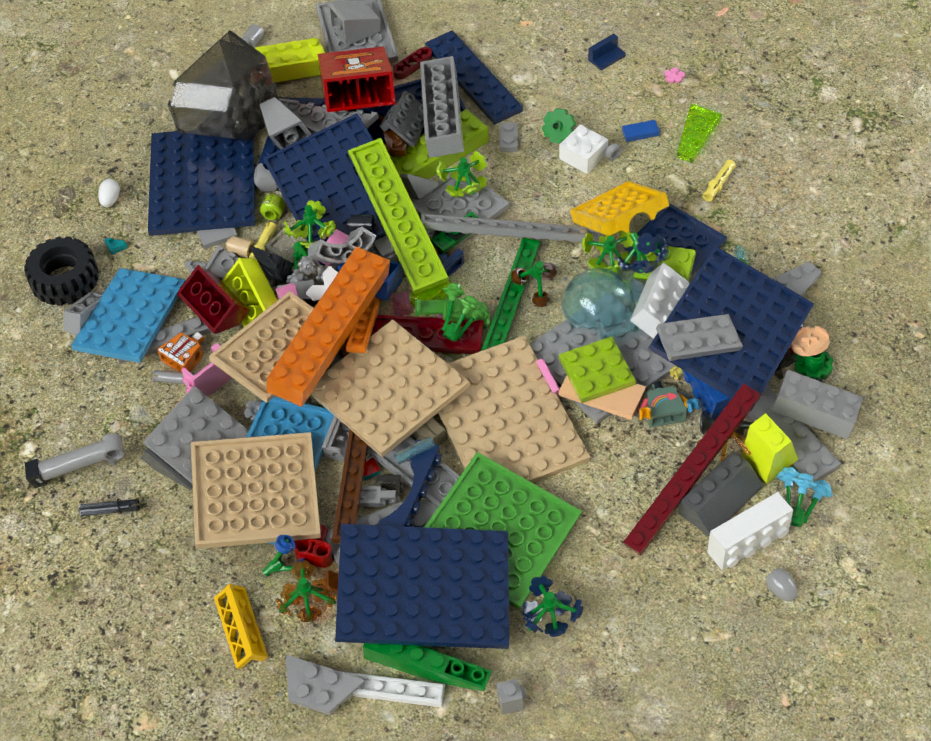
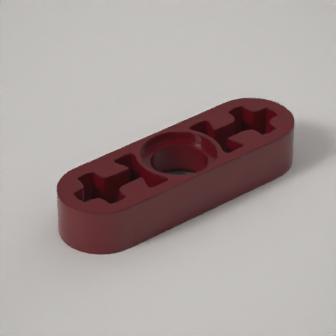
(404, 69)

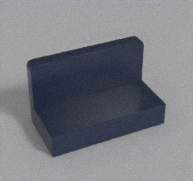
(605, 52)

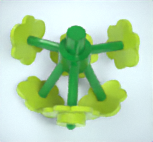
(462, 172)
(303, 227)
(607, 245)

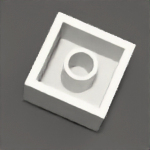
(583, 149)

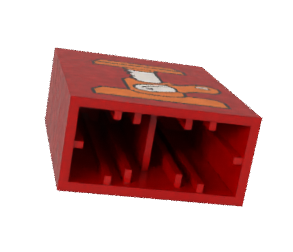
(356, 79)

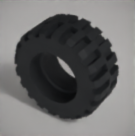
(57, 254)

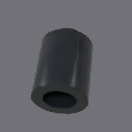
(358, 221)

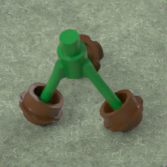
(539, 270)

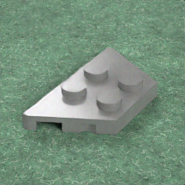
(318, 686)

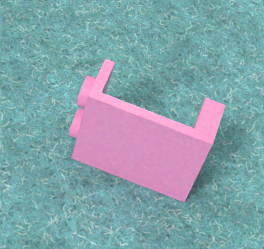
(208, 379)

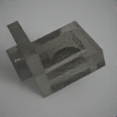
(392, 482)

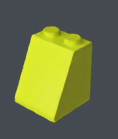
(769, 449)

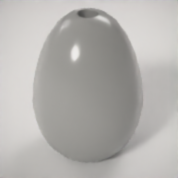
(782, 584)

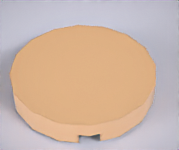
(810, 341)

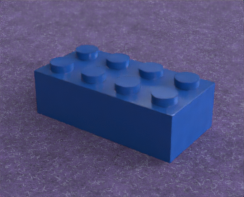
(711, 400)

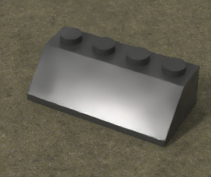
(720, 493)

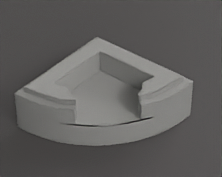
(191, 265)

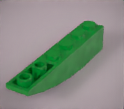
(428, 665)

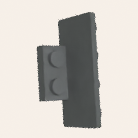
(405, 118)

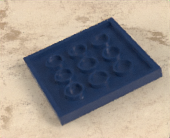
(683, 232)

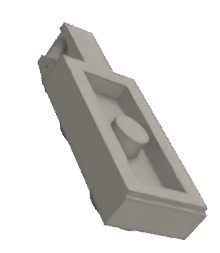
(376, 496)

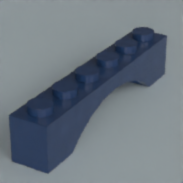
(423, 469)

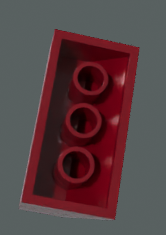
(212, 300)

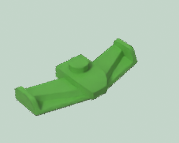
(441, 307)

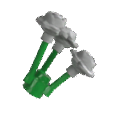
(307, 265)

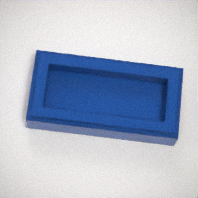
(640, 130)

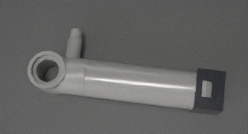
(108, 449)

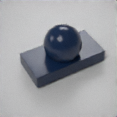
(453, 262)

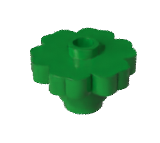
(558, 125)
(814, 366)

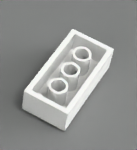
(658, 298)
(750, 531)

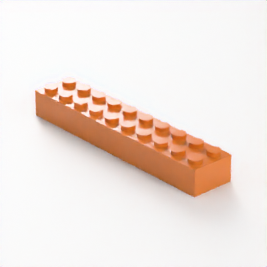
(327, 327)

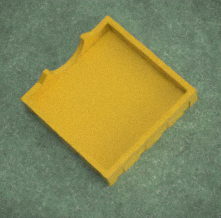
(615, 208)

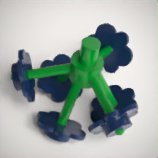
(643, 246)
(551, 603)

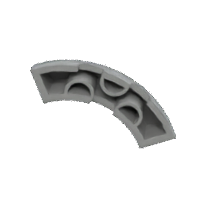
(338, 253)

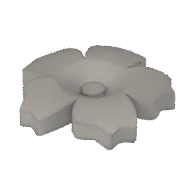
(252, 409)

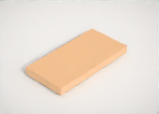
(621, 403)

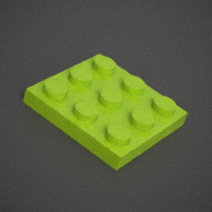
(596, 369)

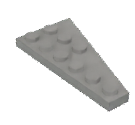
(317, 117)

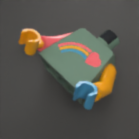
(665, 406)

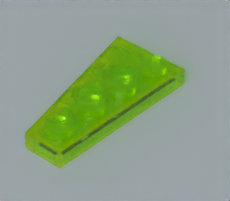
(696, 132)

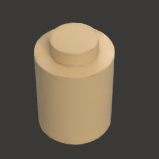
(239, 246)

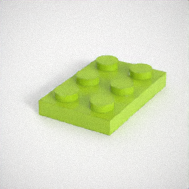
(679, 259)

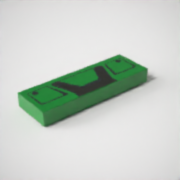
(446, 241)

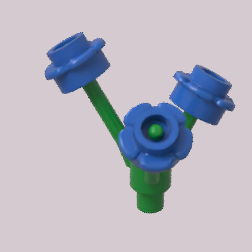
(284, 545)

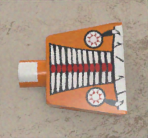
(182, 351)

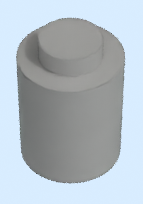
(253, 35)

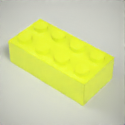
(293, 59)

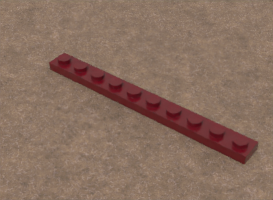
(691, 469)

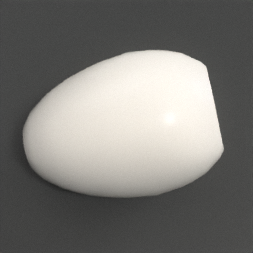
(108, 192)

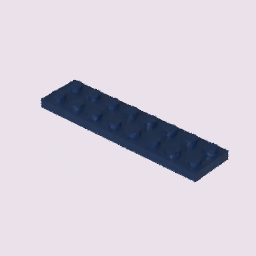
(476, 78)

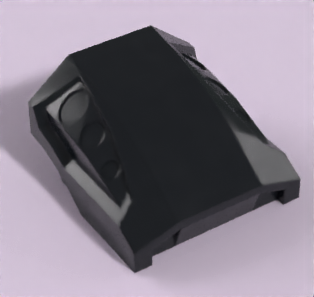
(273, 264)

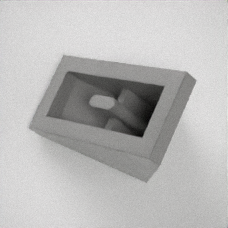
(417, 186)

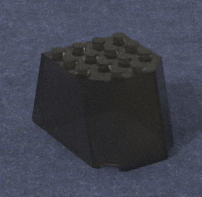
(223, 92)

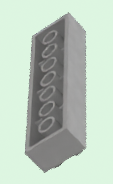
(441, 107)

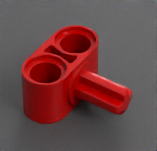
(315, 548)

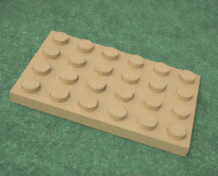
(260, 344)

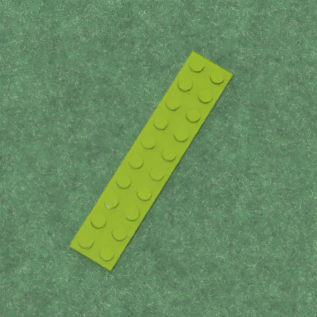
(398, 216)

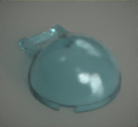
(599, 301)

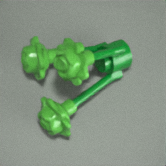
(480, 310)

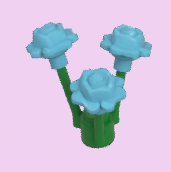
(804, 481)

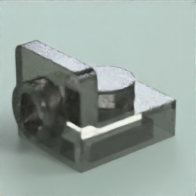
(787, 360)

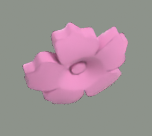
(674, 75)

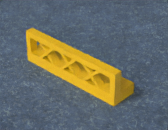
(244, 622)

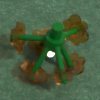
(294, 593)

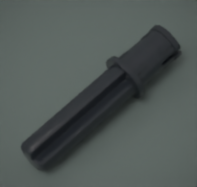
(109, 507)

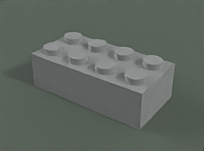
(817, 404)

